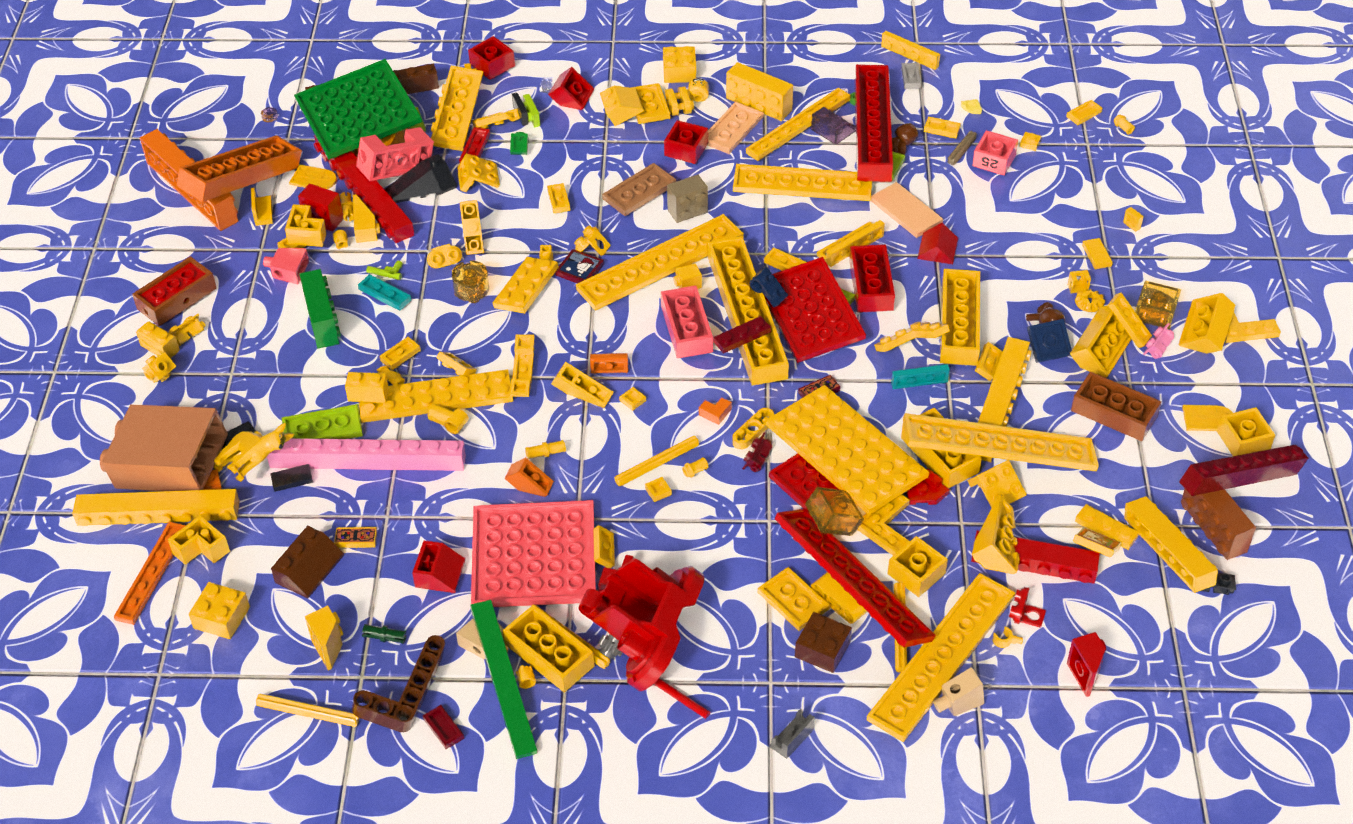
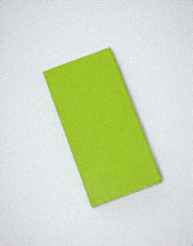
(325, 424)

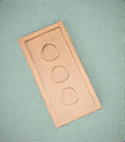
(733, 127)
(906, 209)

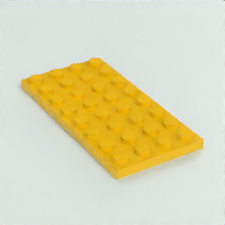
(847, 449)

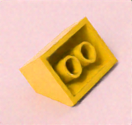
(1207, 323)

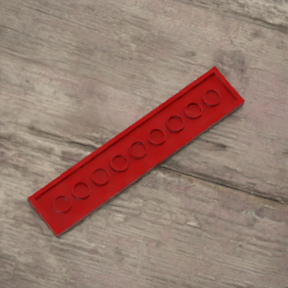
(856, 579)

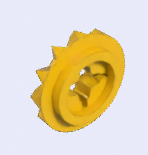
(1084, 304)

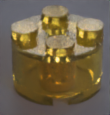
(470, 281)

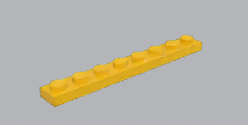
(795, 125)

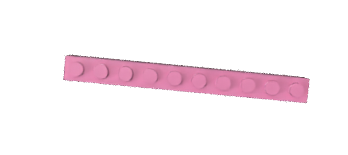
(370, 454)

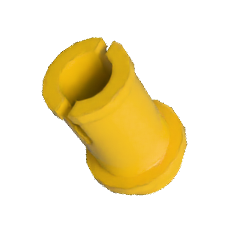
(1124, 124)
(694, 467)

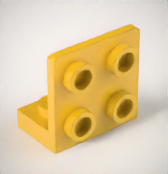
(477, 169)
(999, 481)

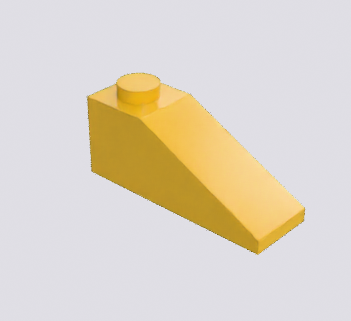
(364, 222)
(581, 386)

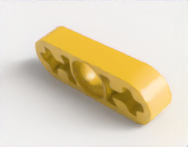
(750, 435)

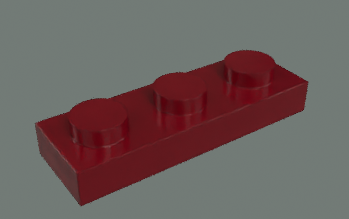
(742, 334)

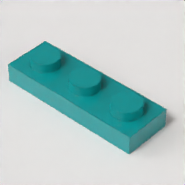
(384, 292)
(920, 376)

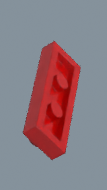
(476, 142)

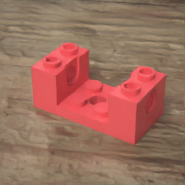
(381, 161)

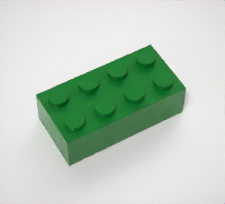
(320, 308)

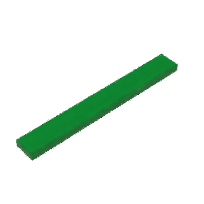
(503, 679)

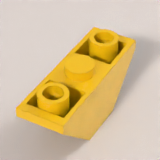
(471, 227)

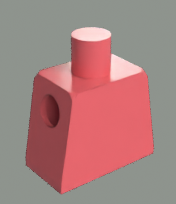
(287, 264)

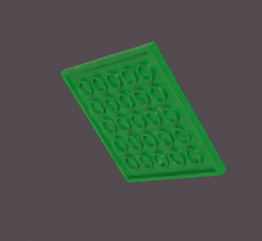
(357, 106)

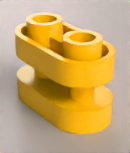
(684, 98)

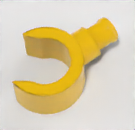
(1003, 643)

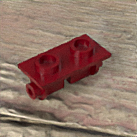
(760, 447)

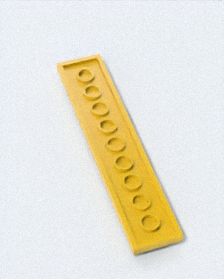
(655, 263)
(999, 442)
(940, 660)

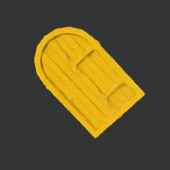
(316, 176)
(1203, 417)

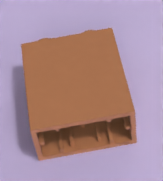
(164, 448)

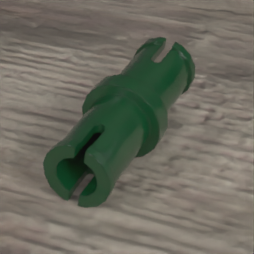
(384, 633)

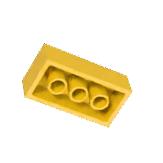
(759, 91)
(948, 465)
(548, 648)

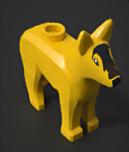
(250, 449)

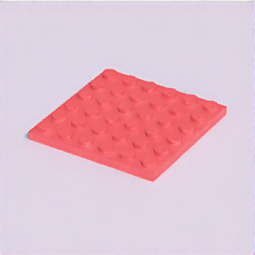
(533, 553)

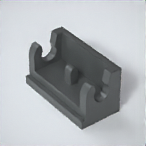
(793, 734)

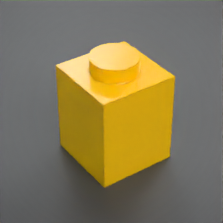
(688, 276)

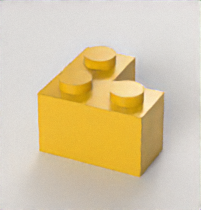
(303, 229)
(198, 538)

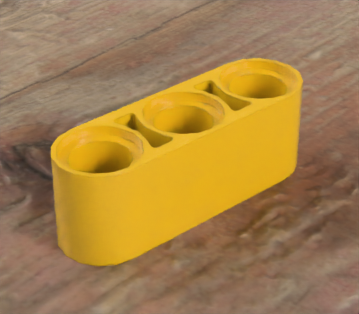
(838, 598)

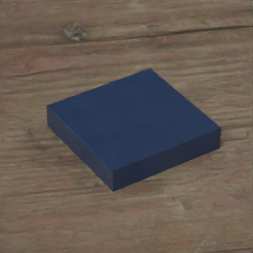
(1049, 340)

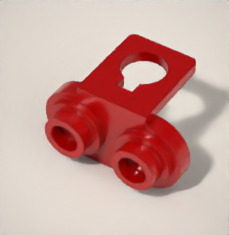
(1017, 612)

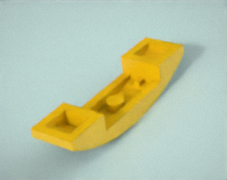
(523, 366)

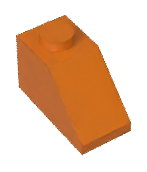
(528, 478)

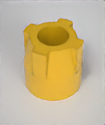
(340, 239)
(546, 252)
(525, 677)

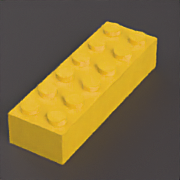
(962, 313)

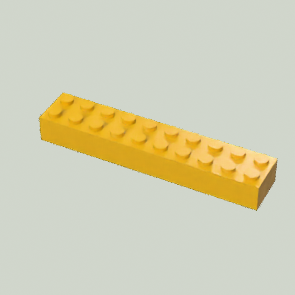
(733, 271)

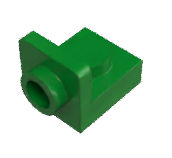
(519, 143)

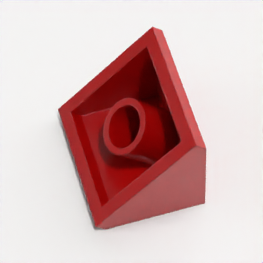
(938, 245)

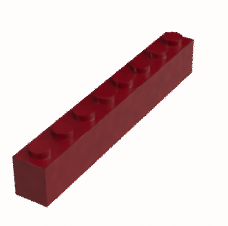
(1243, 470)

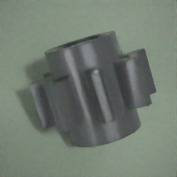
(609, 646)

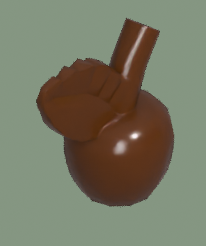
(905, 136)
(1045, 313)

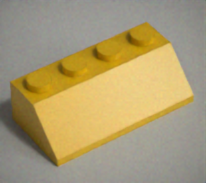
(1101, 343)

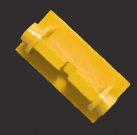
(189, 325)

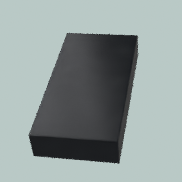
(518, 104)
(291, 477)

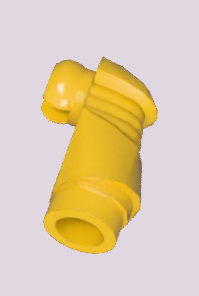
(392, 376)

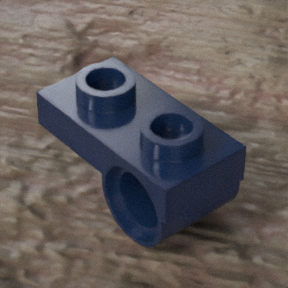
(766, 283)

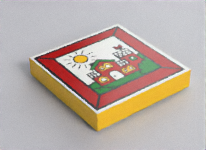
(1097, 542)

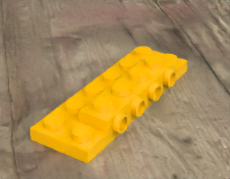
(456, 108)

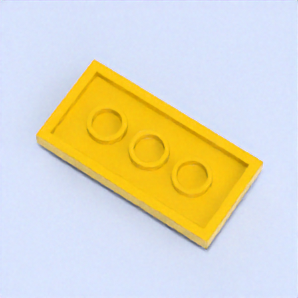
(525, 285)

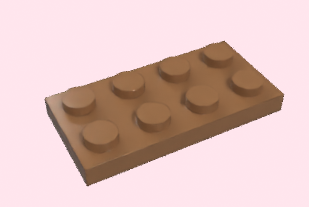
(638, 189)

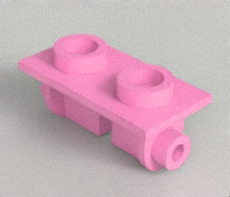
(1157, 345)

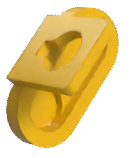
(590, 234)
(444, 256)

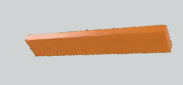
(148, 577)

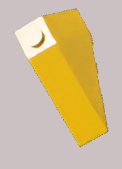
(996, 540)

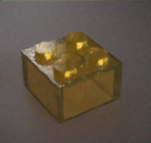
(1157, 304)
(834, 511)

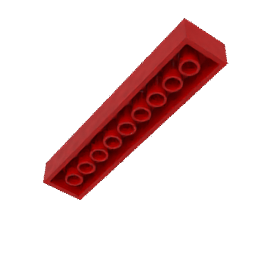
(873, 123)

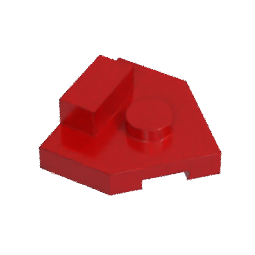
(928, 491)

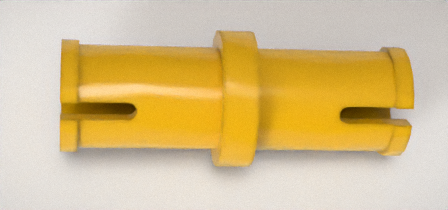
(347, 206)
(545, 449)

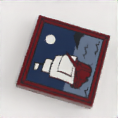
(579, 266)

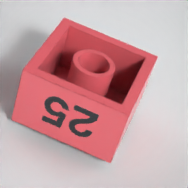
(995, 152)

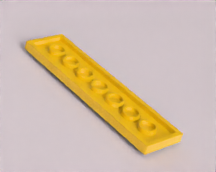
(800, 182)
(449, 392)

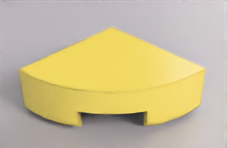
(971, 106)

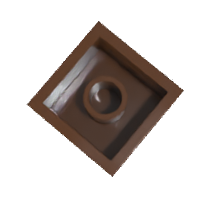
(823, 642)

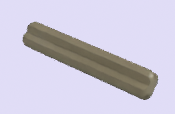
(962, 147)

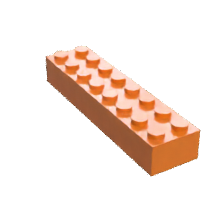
(166, 159)
(238, 168)

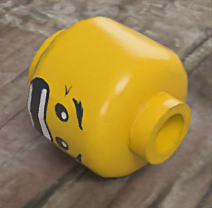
(698, 89)

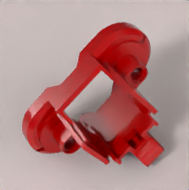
(643, 615)

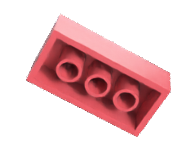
(686, 322)

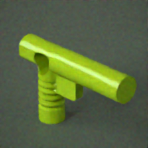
(390, 272)

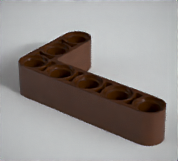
(412, 691)

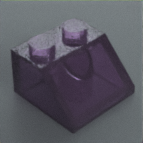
(831, 125)

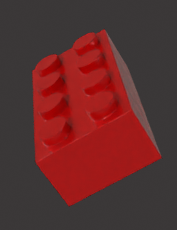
(871, 278)

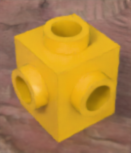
(158, 367)

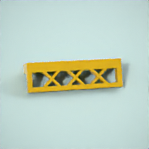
(861, 236)

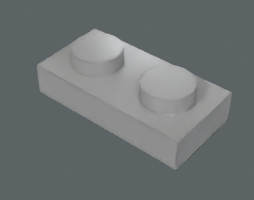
(910, 75)

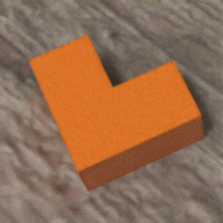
(715, 412)

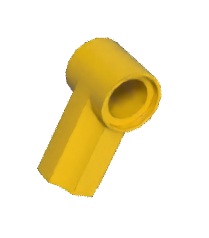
(451, 420)

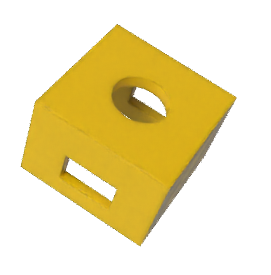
(1078, 285)

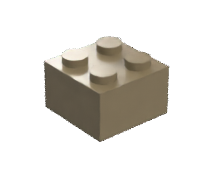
(687, 198)

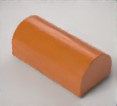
(609, 363)

